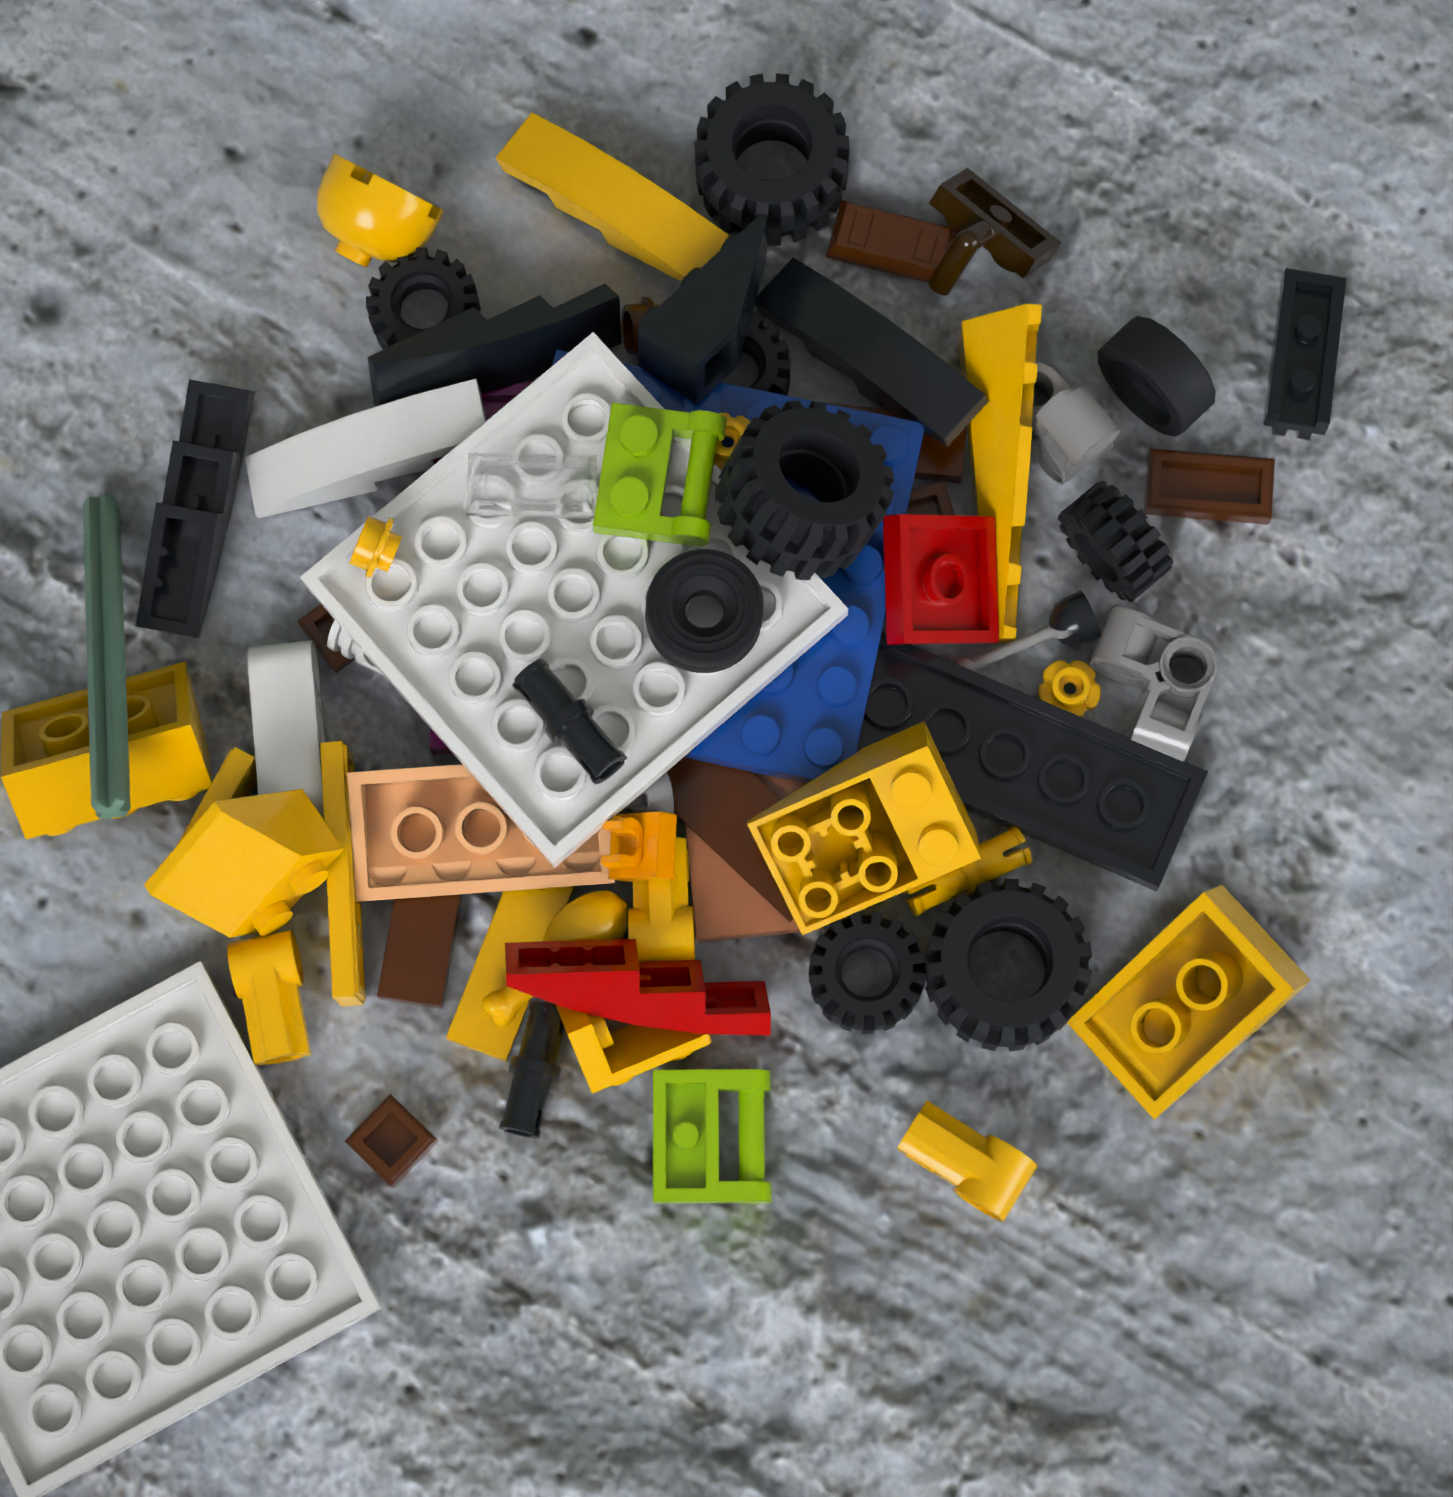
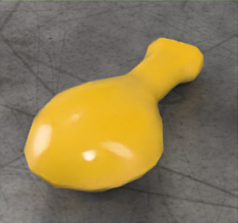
(588, 917)

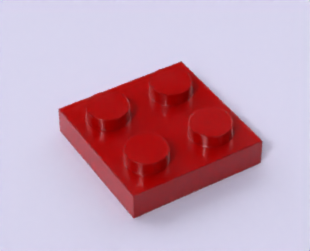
(940, 579)

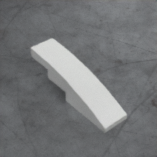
(363, 448)

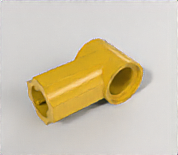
(662, 914)
(268, 980)
(980, 1168)

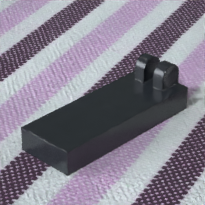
(1304, 353)

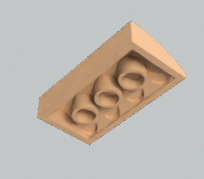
(447, 836)

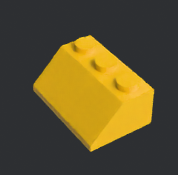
(49, 755)

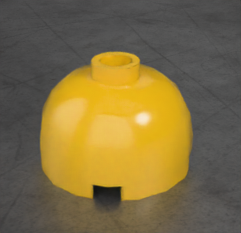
(372, 214)

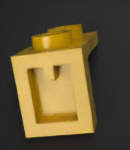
(620, 1055)

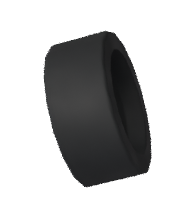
(1156, 376)

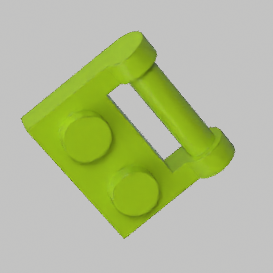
(638, 468)
(689, 1136)

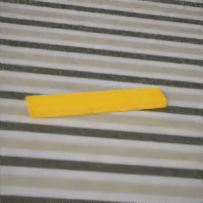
(518, 918)

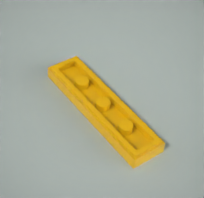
(343, 910)

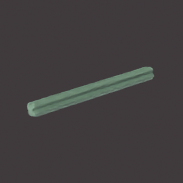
(106, 658)

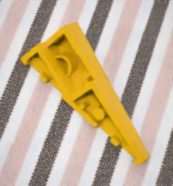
(1000, 361)

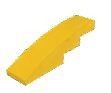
(611, 198)

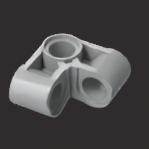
(1069, 428)
(1138, 654)

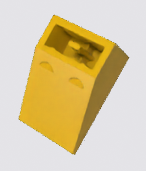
(866, 830)

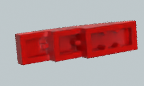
(612, 984)

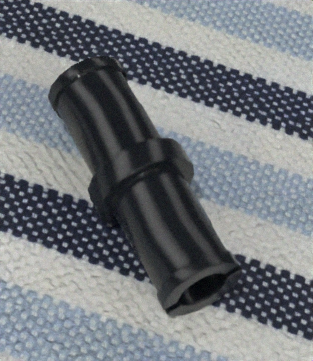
(569, 721)
(533, 1071)

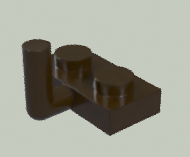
(988, 221)

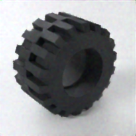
(778, 114)
(822, 454)
(1016, 911)

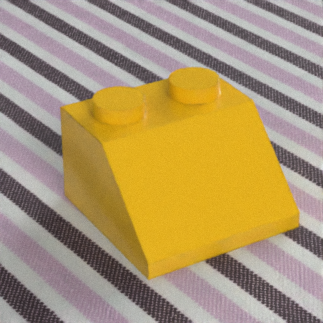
(248, 863)

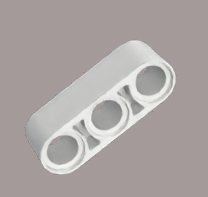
(287, 718)

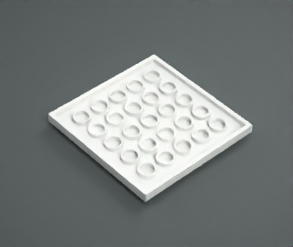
(495, 593)
(151, 1233)

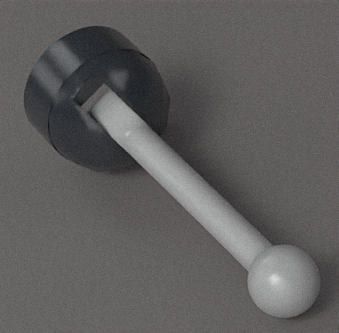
(1069, 622)

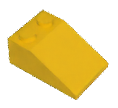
(1188, 1000)

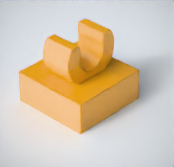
(641, 846)

